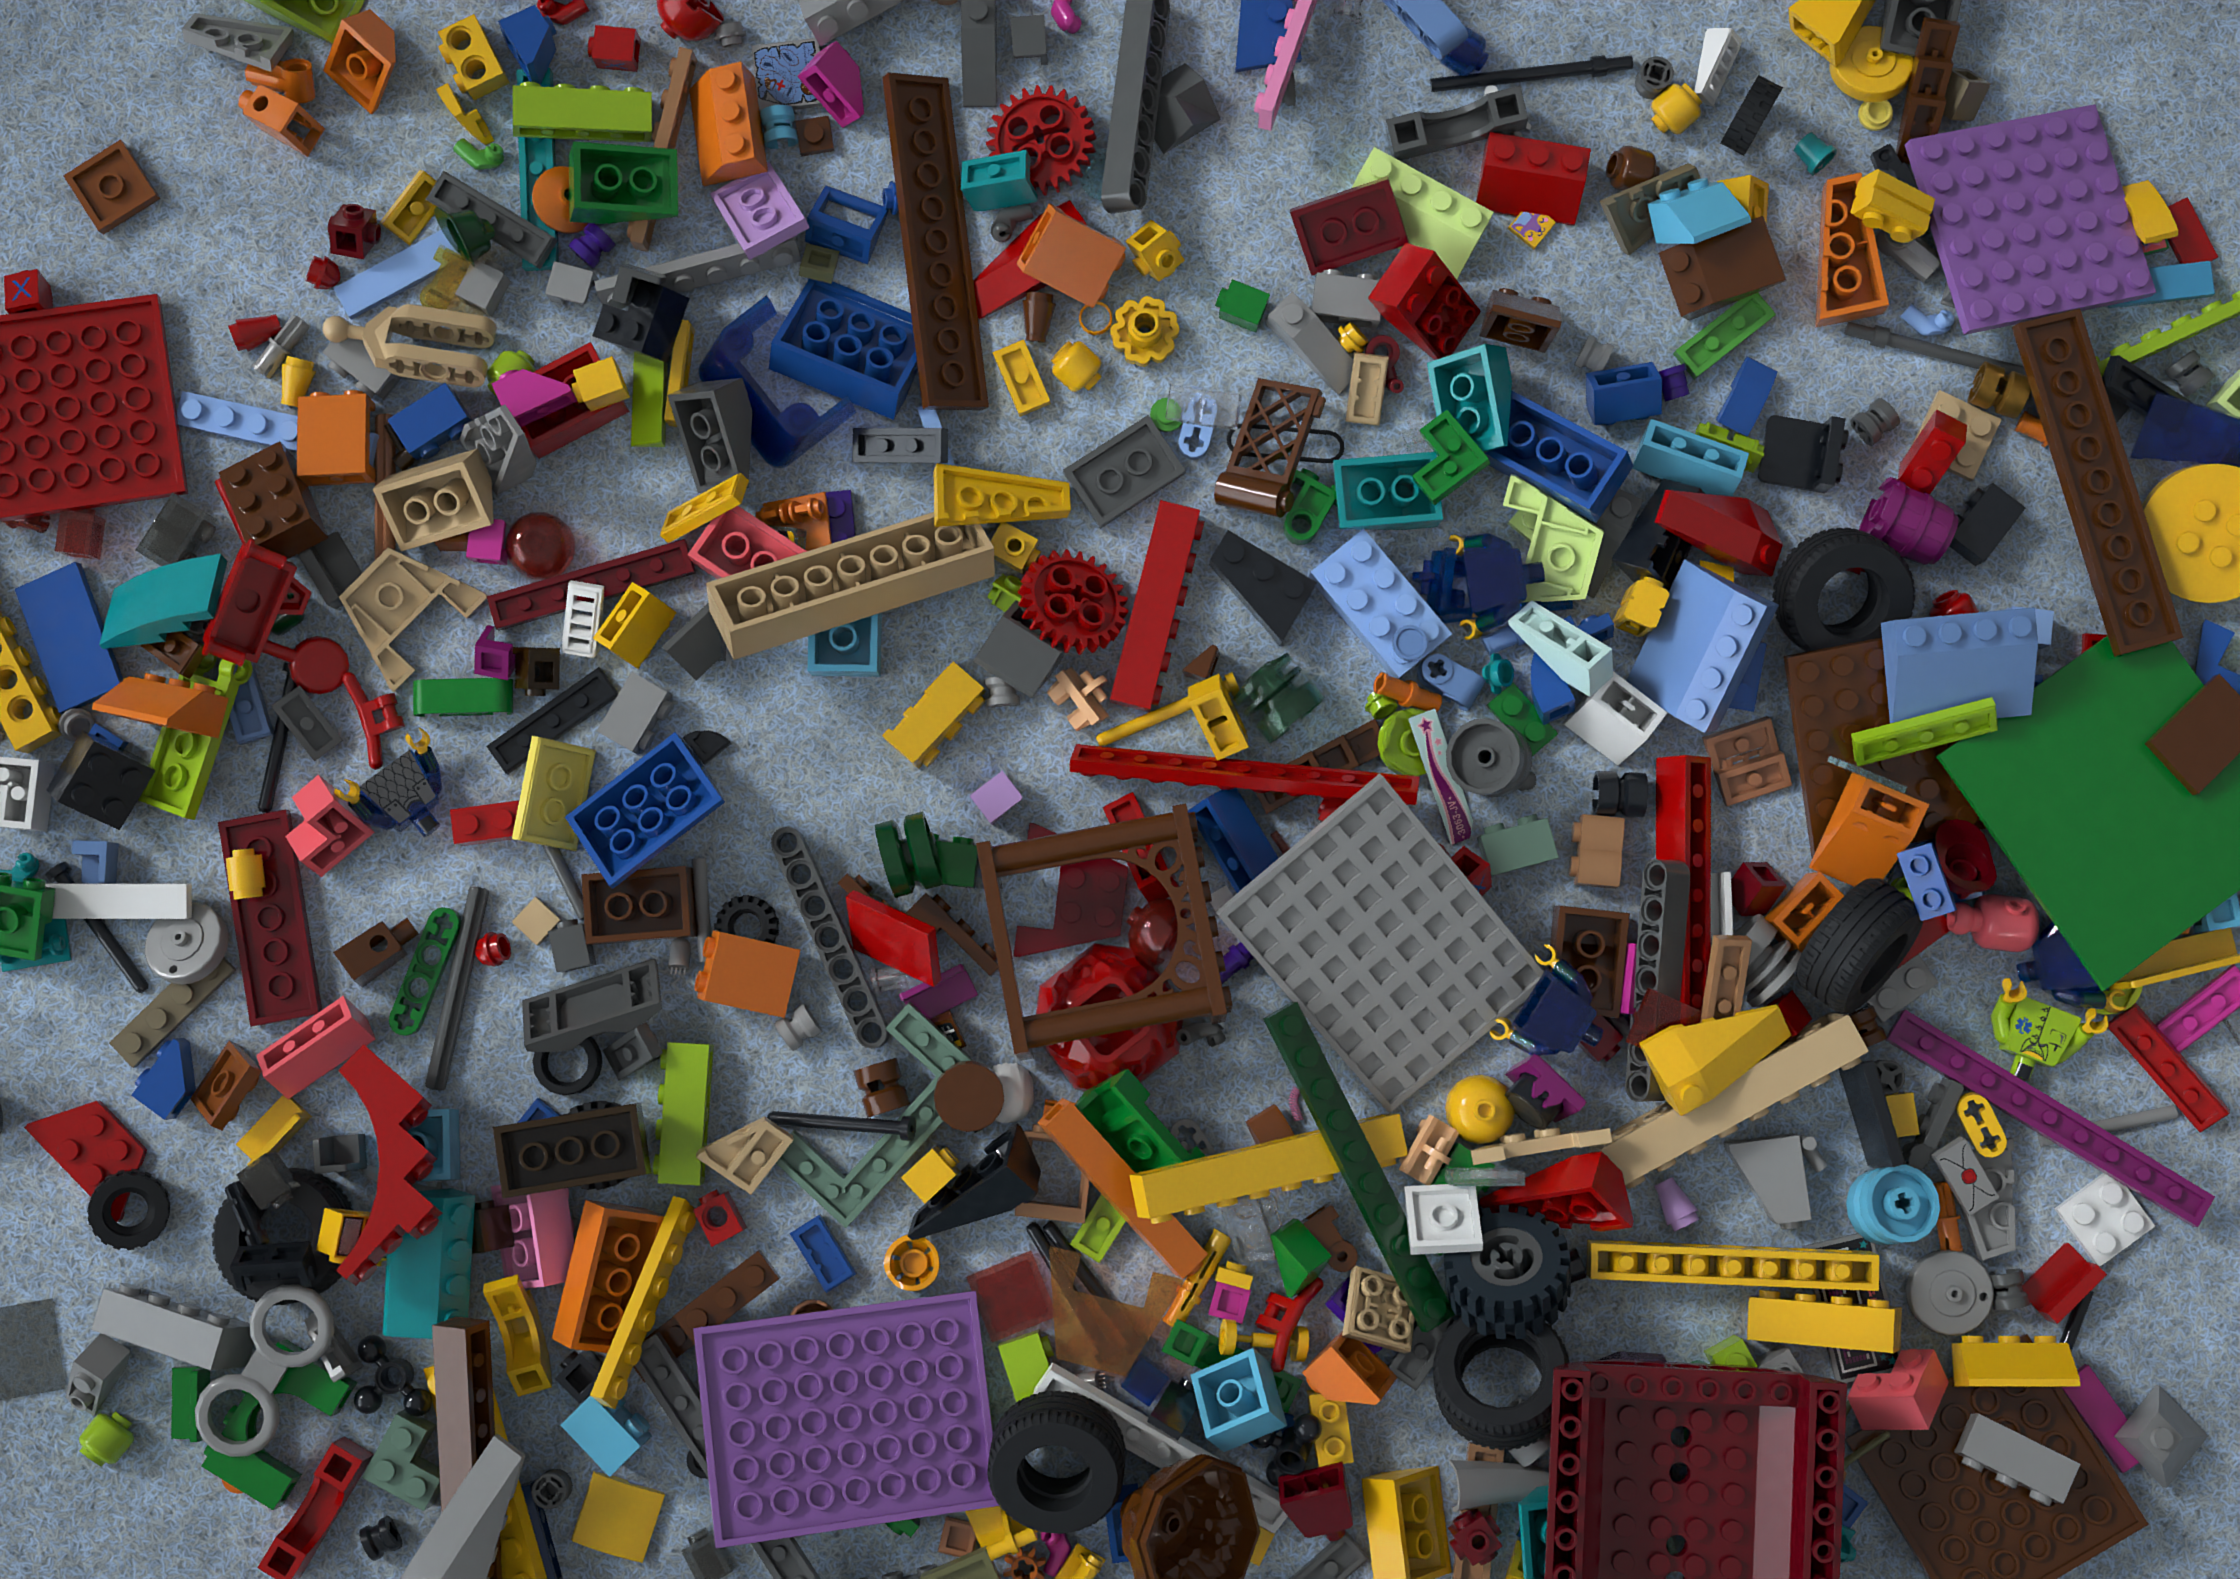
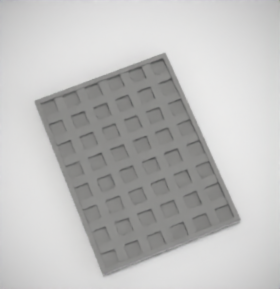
(1382, 943)

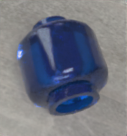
(1468, 55)

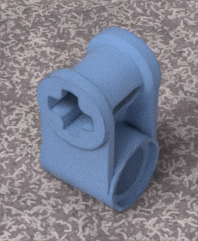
(1454, 684)

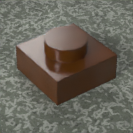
(814, 136)

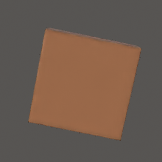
(957, 1537)

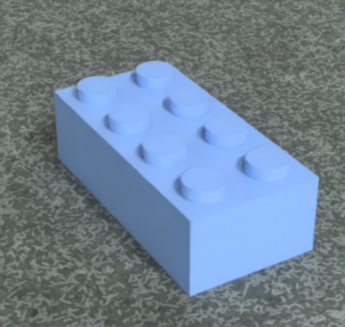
(1376, 601)

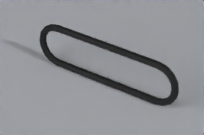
(1292, 429)

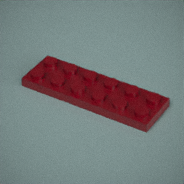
(273, 927)

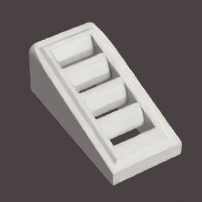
(1716, 60)
(576, 639)

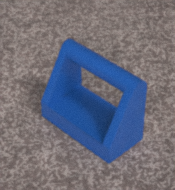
(841, 235)

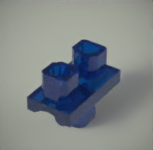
(1437, 580)

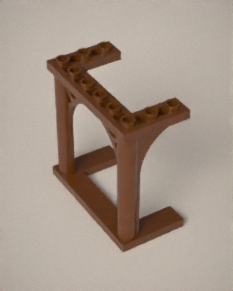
(1136, 1011)

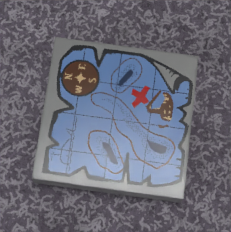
(777, 72)

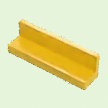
(2183, 958)

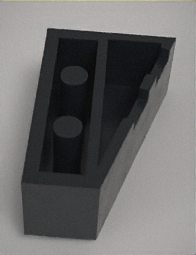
(1650, 548)

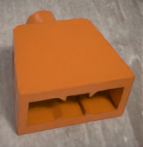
(273, 114)

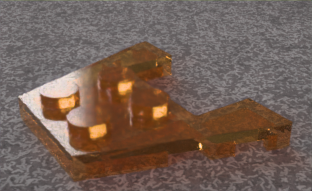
(1101, 1330)

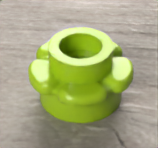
(1380, 706)

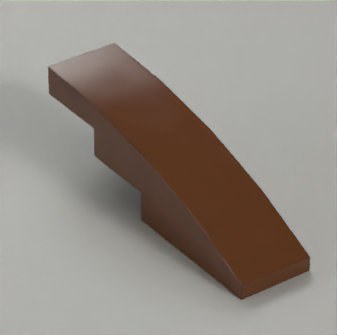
(1928, 82)
(1341, 753)

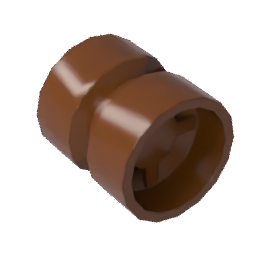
(884, 1100)

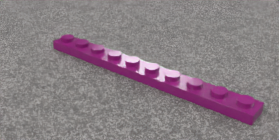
(2050, 1118)

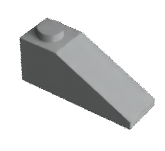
(1311, 341)

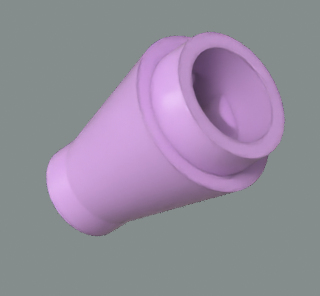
(1675, 1204)

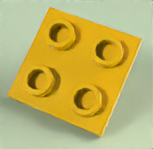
(999, 1531)

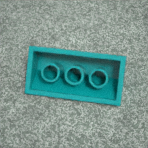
(431, 1275)

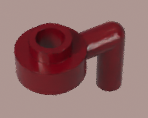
(1392, 382)

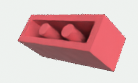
(315, 1047)

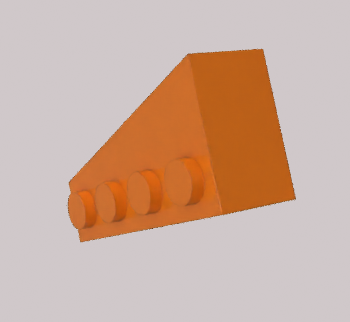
(1848, 259)

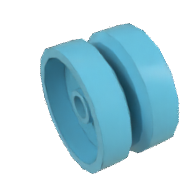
(1893, 1205)

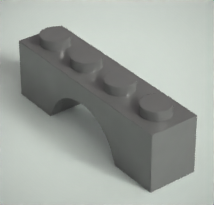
(1432, 132)

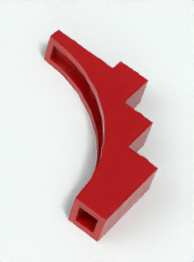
(402, 1161)

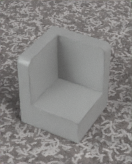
(569, 284)

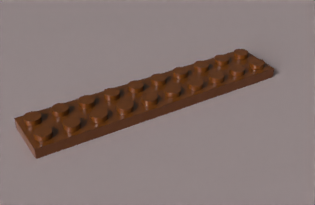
(935, 242)
(2097, 482)

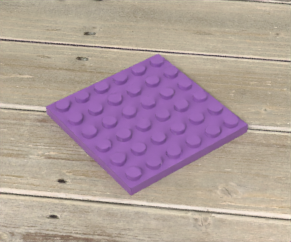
(2030, 218)

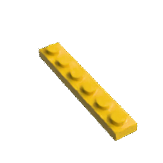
(641, 1309)

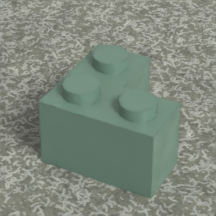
(398, 1462)

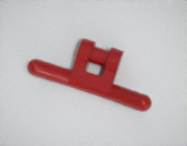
(365, 711)
(1285, 1327)

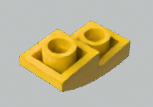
(2149, 213)

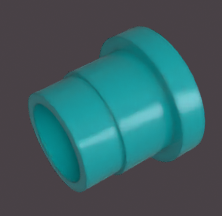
(1814, 152)

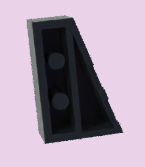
(1262, 583)

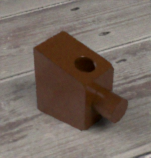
(363, 962)

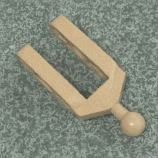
(412, 322)

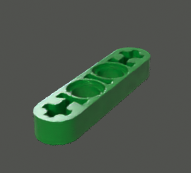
(420, 969)

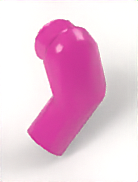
(1065, 16)

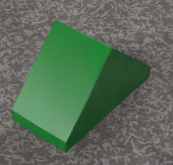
(1298, 1256)

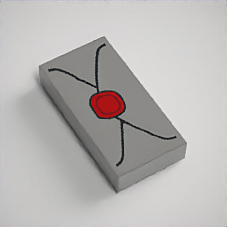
(1965, 1176)

